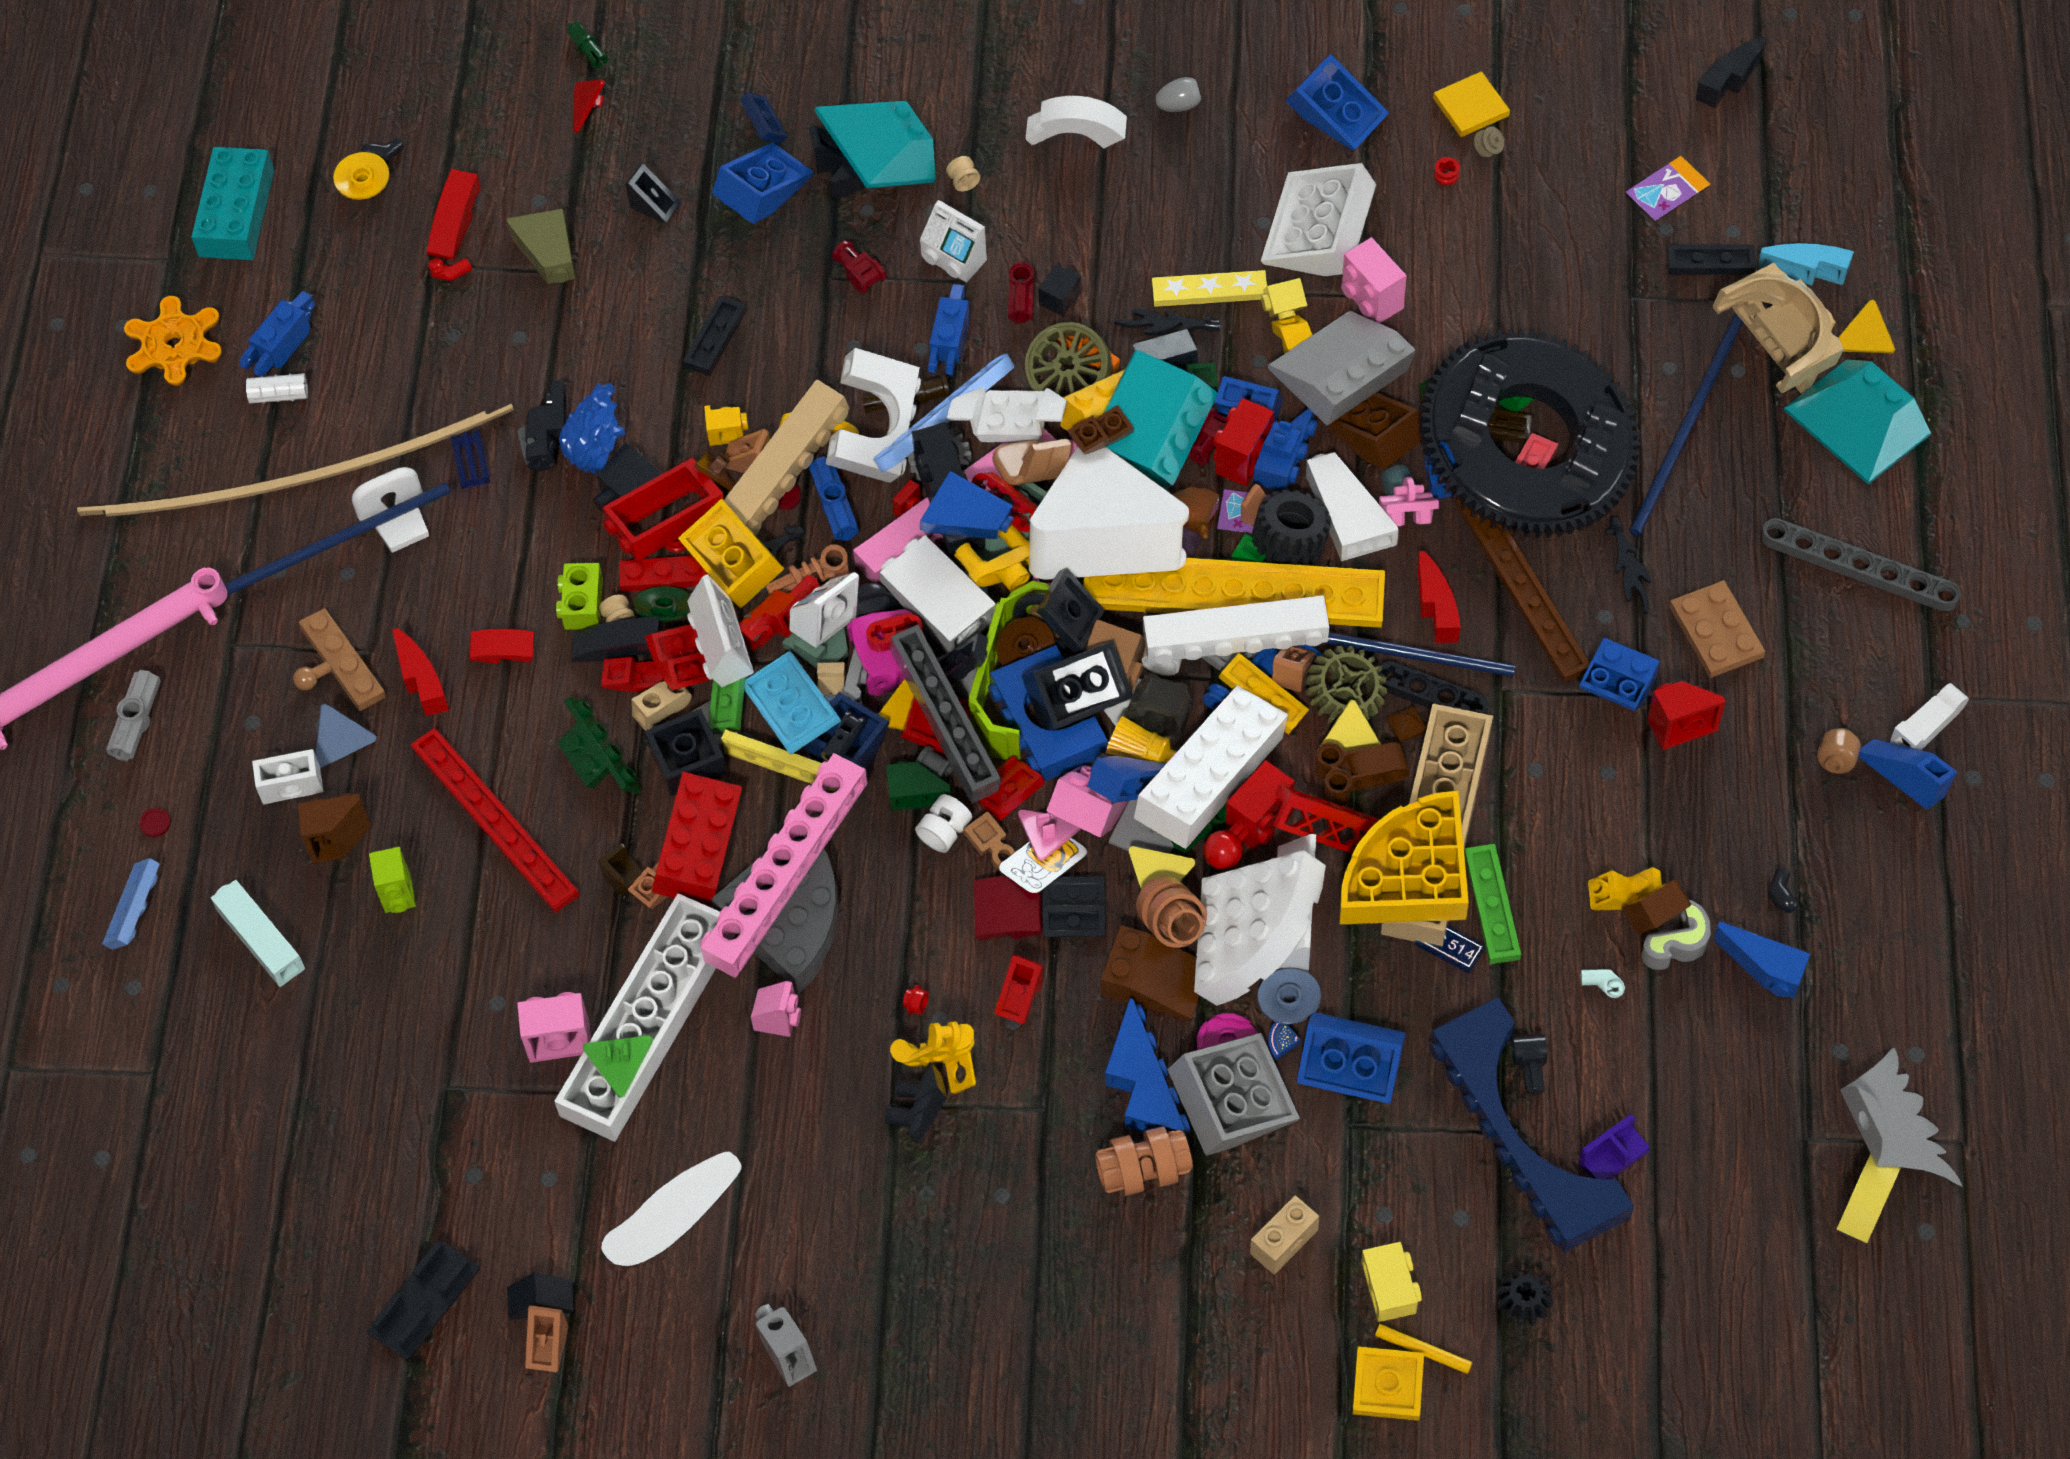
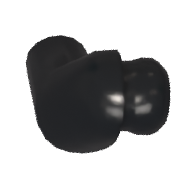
(1779, 894)

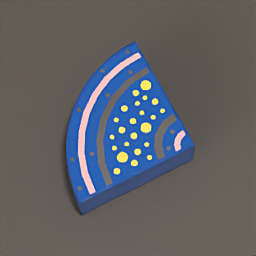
(1281, 1040)

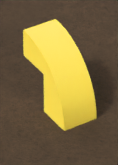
(1867, 1200)

